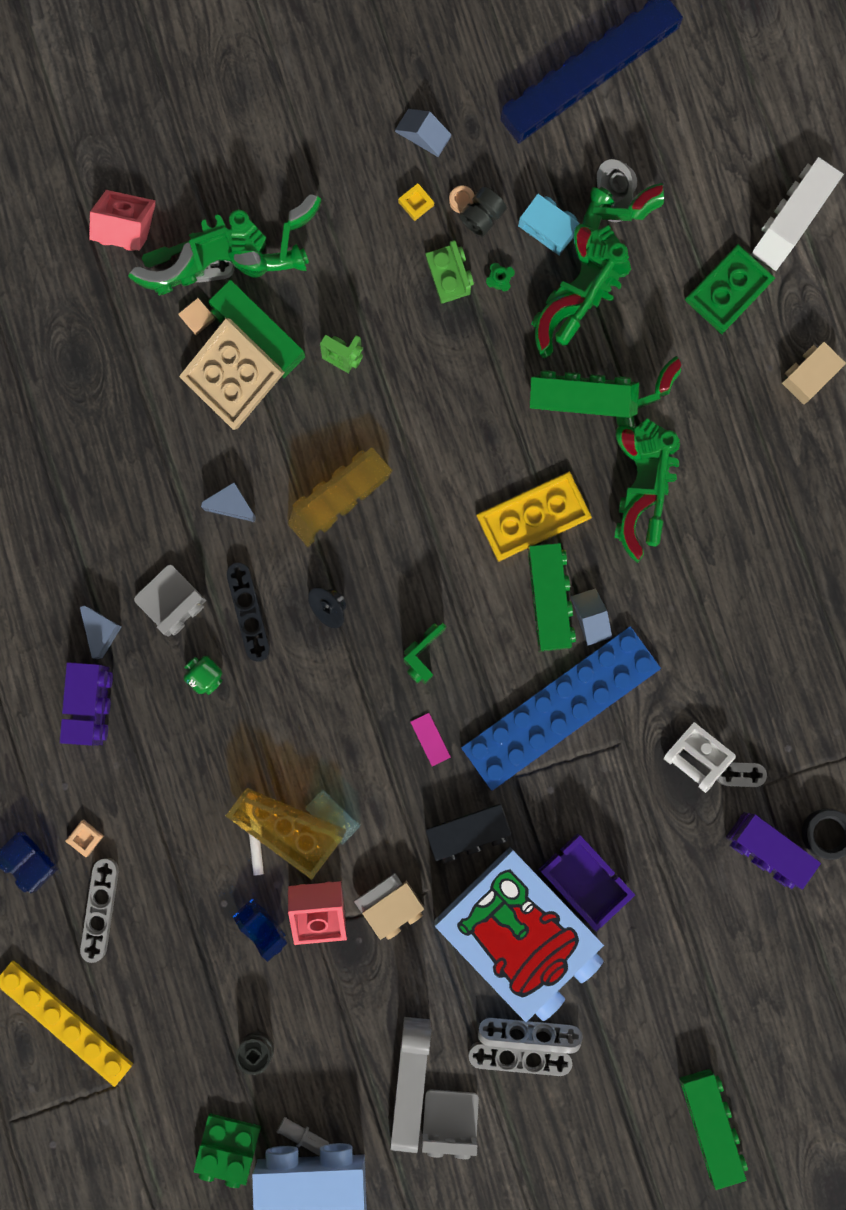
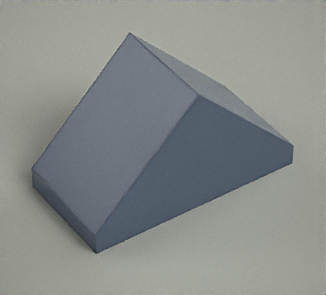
(424, 130)
(229, 503)
(592, 616)
(99, 631)

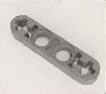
(102, 910)
(530, 1040)
(519, 1063)

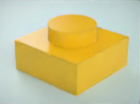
(416, 202)

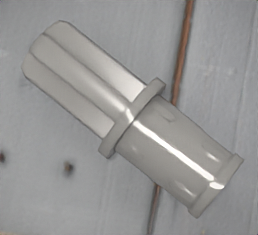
(301, 1136)

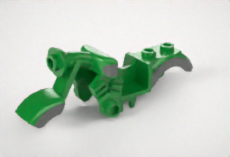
(239, 245)

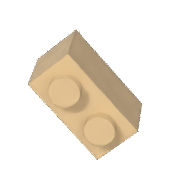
(813, 373)
(393, 911)

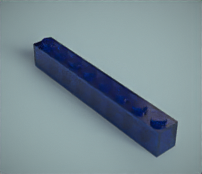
(590, 69)

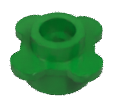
(500, 284)

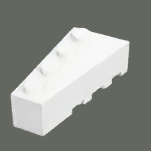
(796, 213)

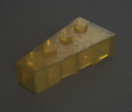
(338, 495)
(289, 832)

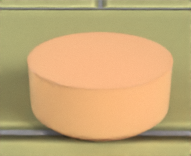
(460, 197)

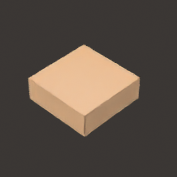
(196, 316)
(84, 838)

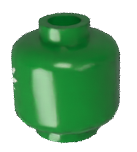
(202, 675)

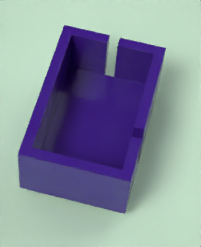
(88, 702)
(772, 851)
(586, 882)

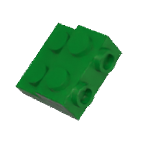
(227, 1150)

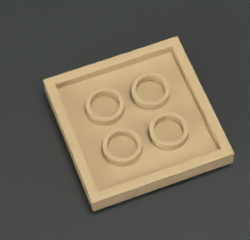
(231, 374)

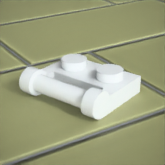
(705, 750)

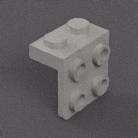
(170, 600)
(450, 1124)

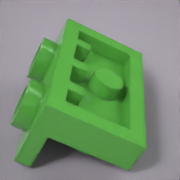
(449, 272)
(343, 357)

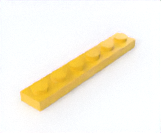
(64, 1023)

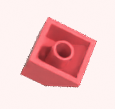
(121, 220)
(317, 913)

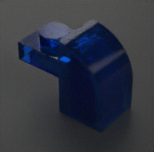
(261, 929)

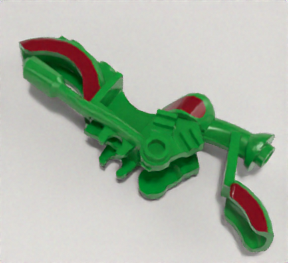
(602, 262)
(650, 449)

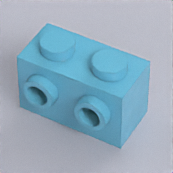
(548, 223)

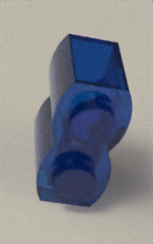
(26, 862)

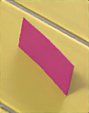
(430, 739)

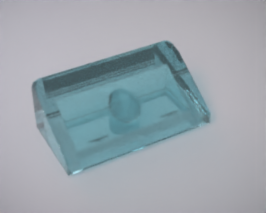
(330, 810)

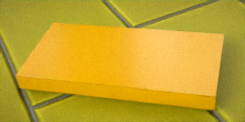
(533, 516)

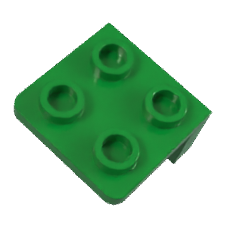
(417, 669)

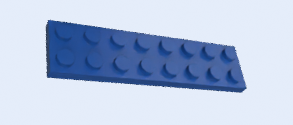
(561, 708)

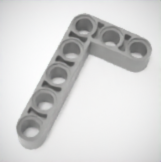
(410, 1084)

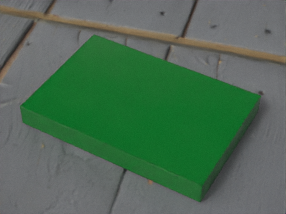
(729, 289)

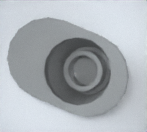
(619, 181)

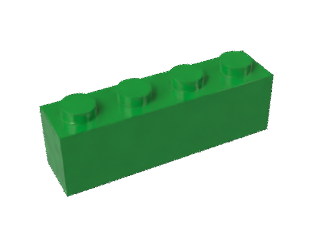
(236, 305)
(584, 395)
(550, 597)
(713, 1129)

